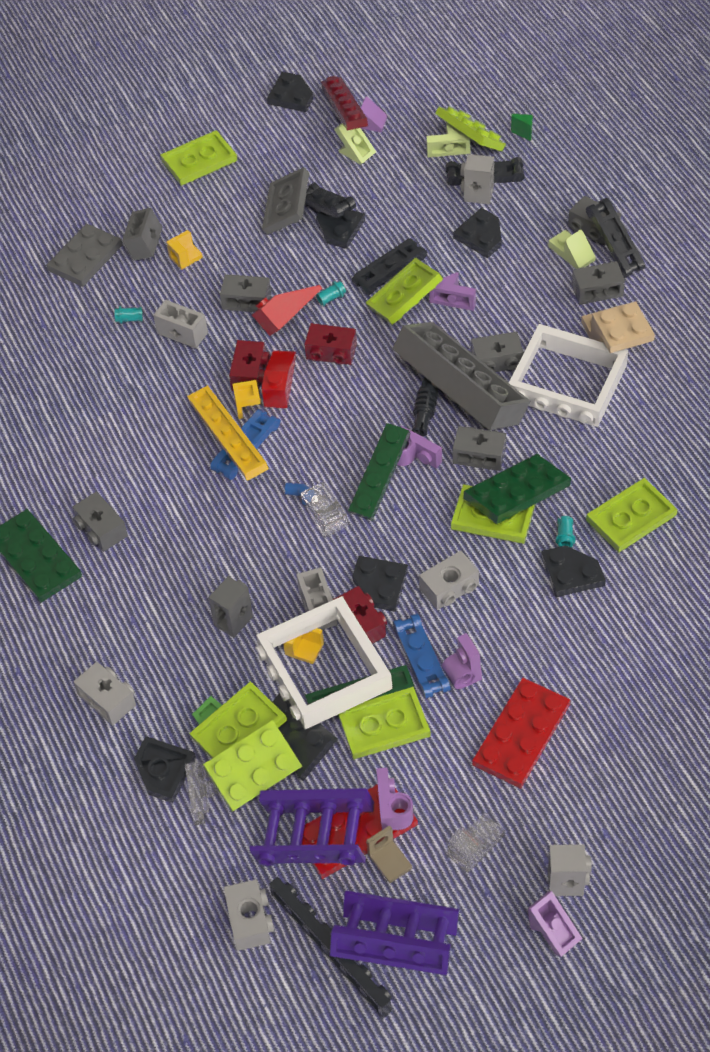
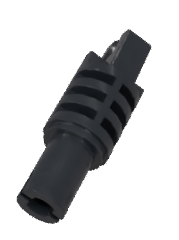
(424, 406)

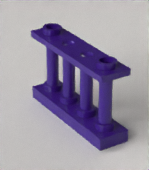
(312, 801)
(394, 949)

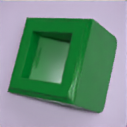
(522, 125)

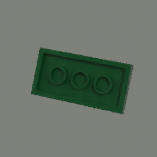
(517, 488)
(36, 556)

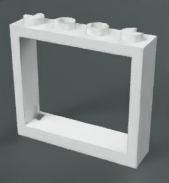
(579, 348)
(342, 699)

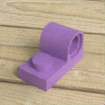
(422, 449)
(463, 666)
(390, 801)

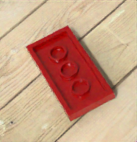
(521, 732)
(368, 826)

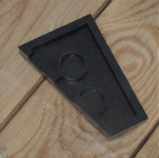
(307, 744)

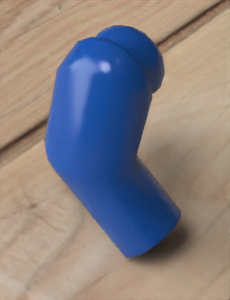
(295, 489)

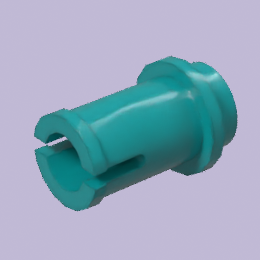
(332, 292)
(128, 314)
(565, 532)

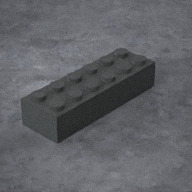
(461, 375)

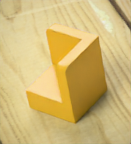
(182, 250)
(245, 395)
(305, 646)

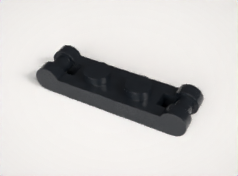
(503, 171)
(328, 201)
(616, 237)
(388, 265)

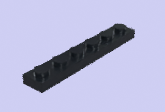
(320, 934)

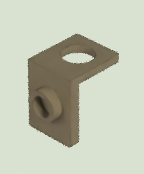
(387, 855)

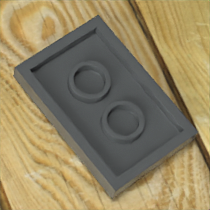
(285, 201)
(84, 255)

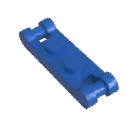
(255, 433)
(421, 656)

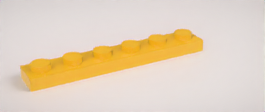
(228, 433)

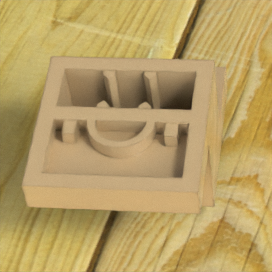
(619, 327)

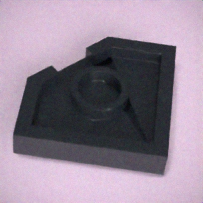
(290, 93)
(340, 230)
(480, 233)
(571, 570)
(381, 580)
(162, 767)

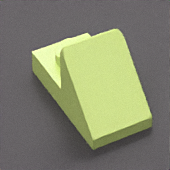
(451, 143)
(355, 144)
(573, 248)

